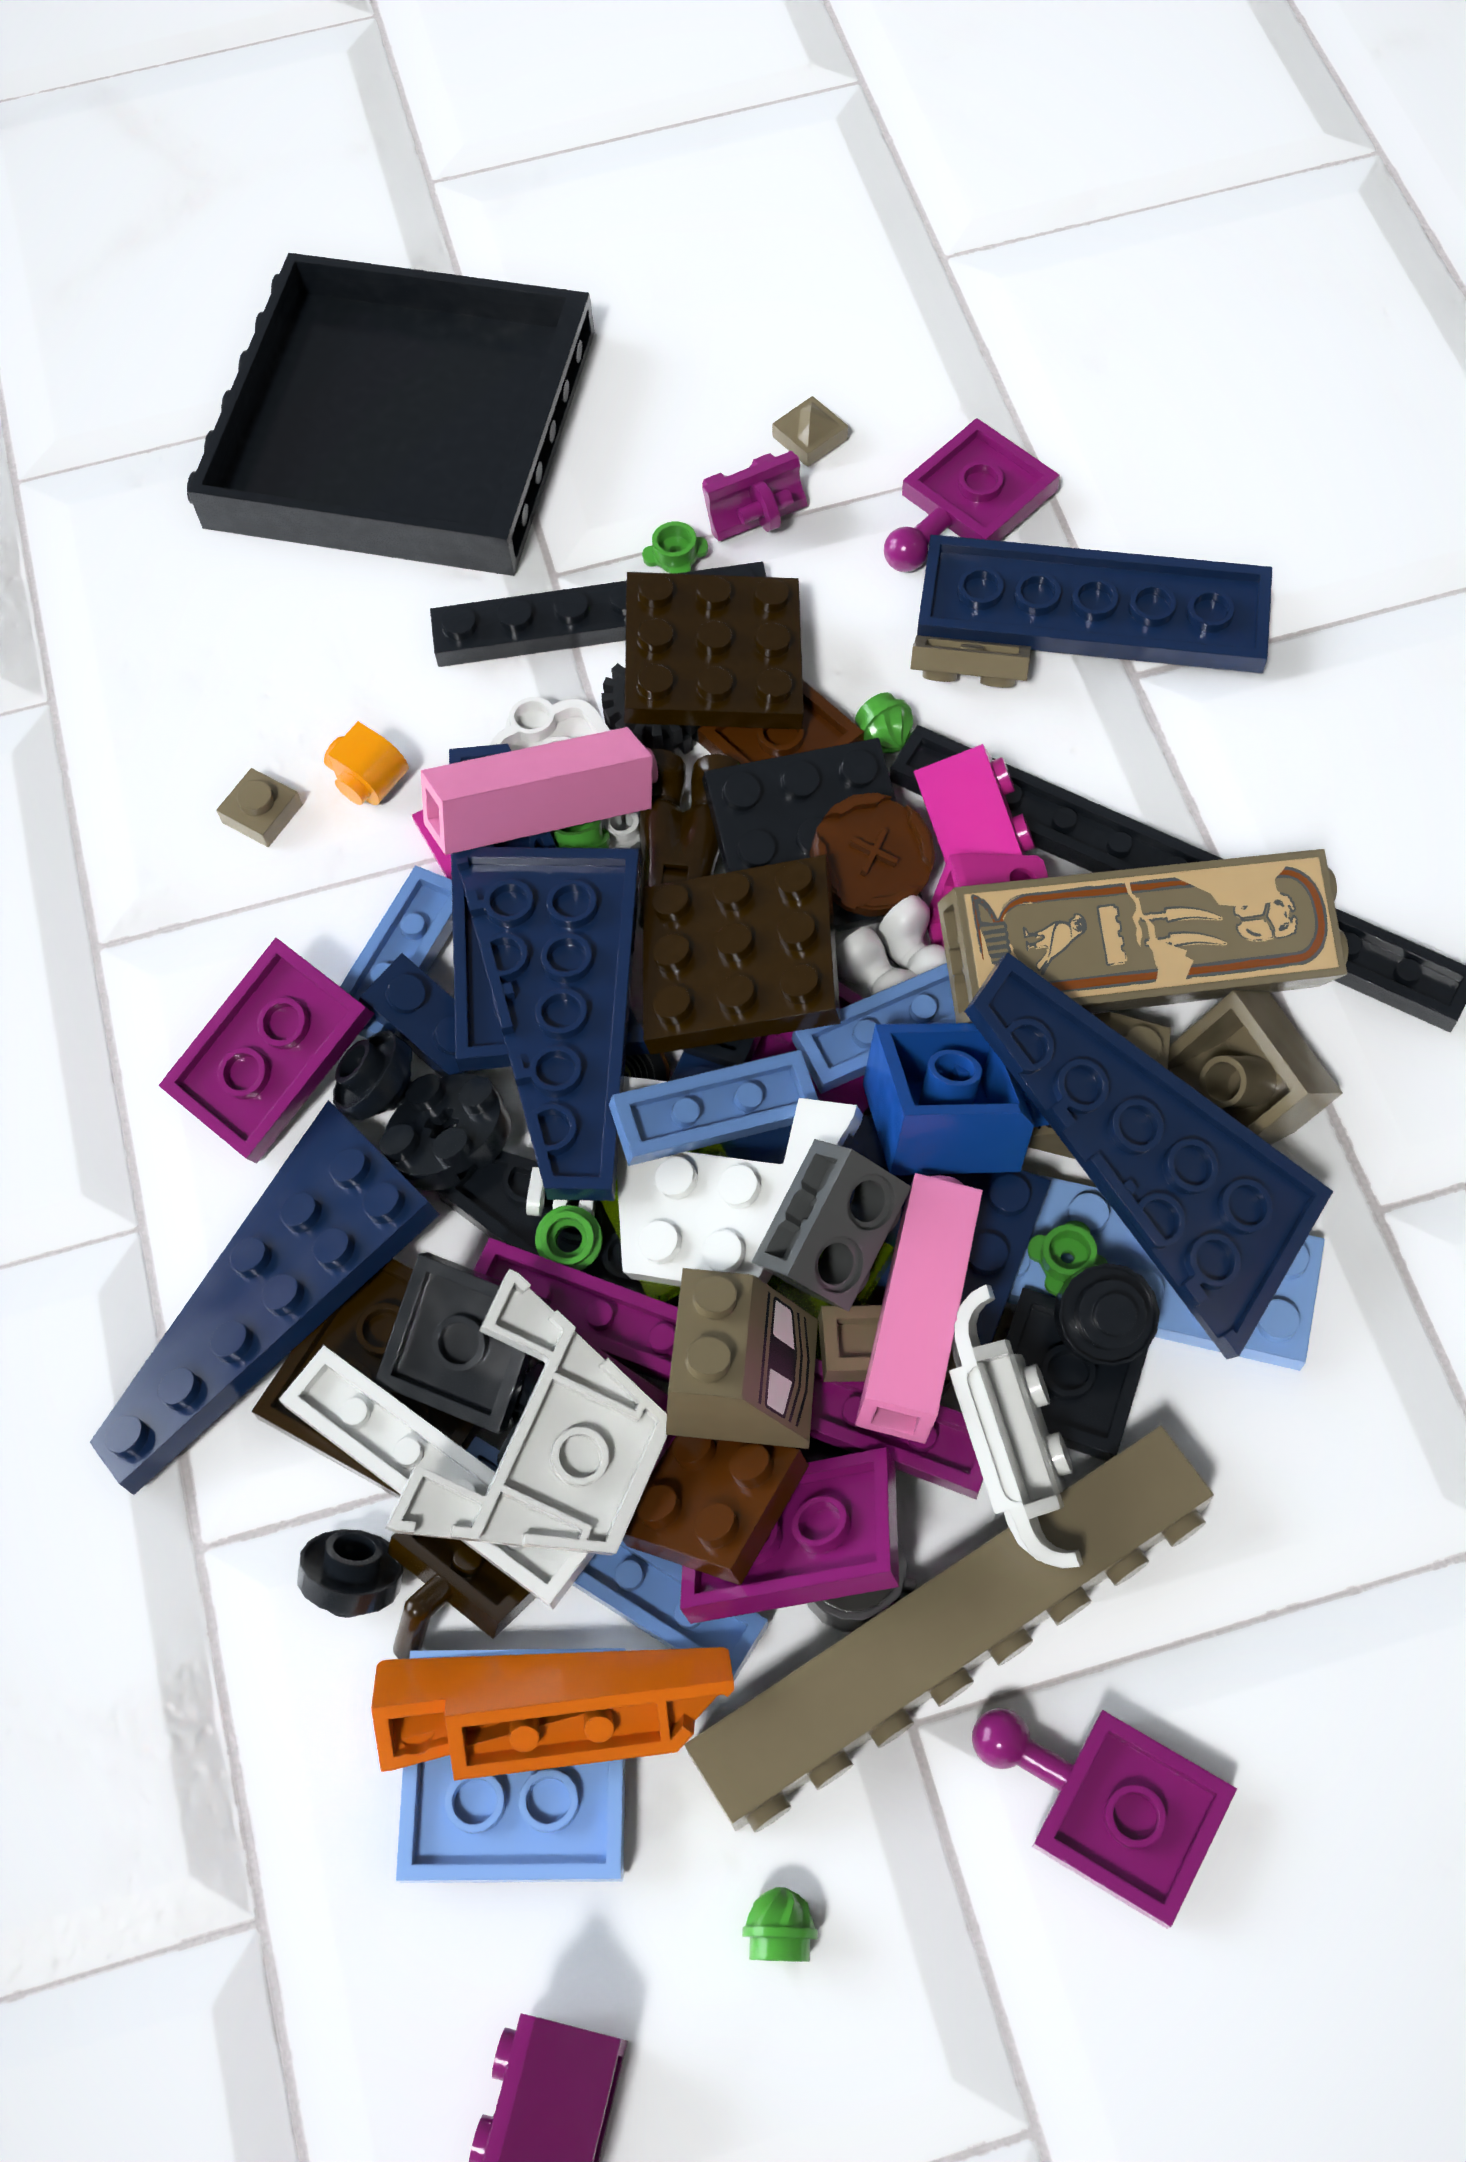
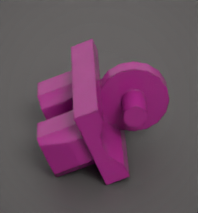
(754, 495)

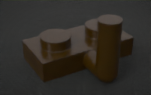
(454, 1576)

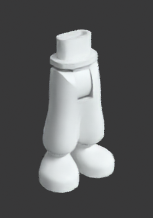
(900, 938)

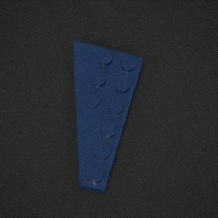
(1181, 1173)
(295, 1259)

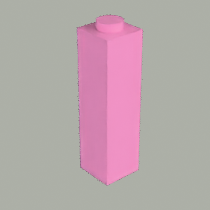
(537, 789)
(920, 1308)

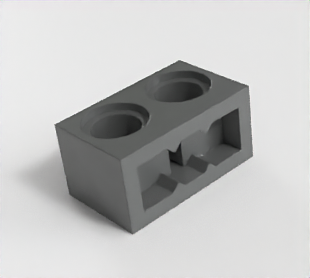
(820, 1217)

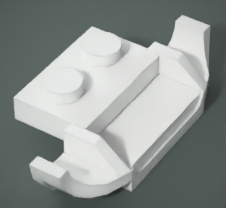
(1008, 1432)

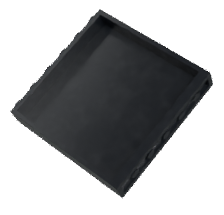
(395, 413)

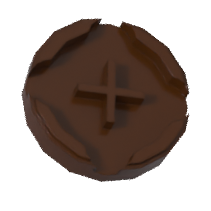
(874, 852)

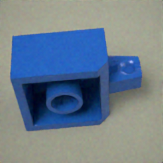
(946, 1101)

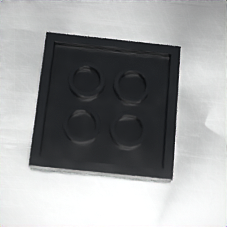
(773, 805)

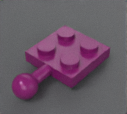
(974, 487)
(1125, 1810)

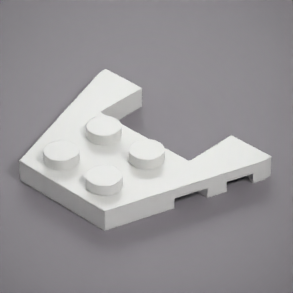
(712, 1207)
(572, 1458)

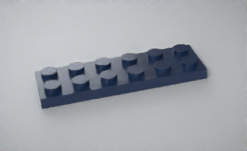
(1098, 603)

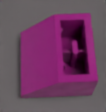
(552, 2094)

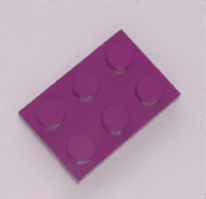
(265, 1050)
(826, 1545)

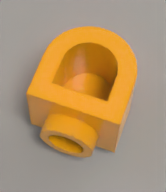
(365, 765)

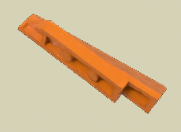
(542, 1707)

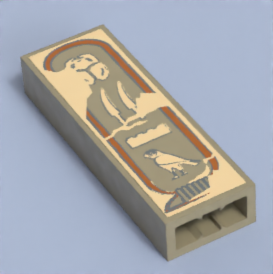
(1153, 931)

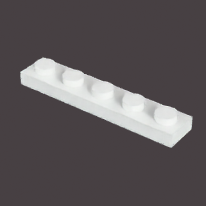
(394, 1439)

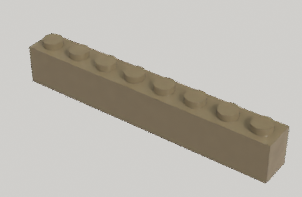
(943, 1631)

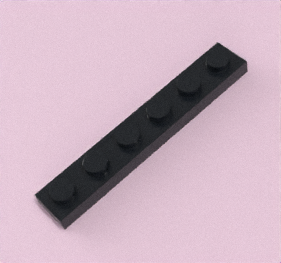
(541, 620)

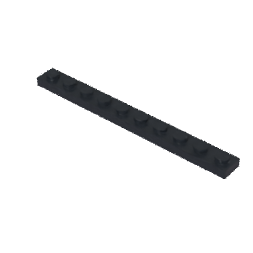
(1105, 840)

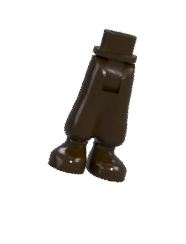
(674, 841)

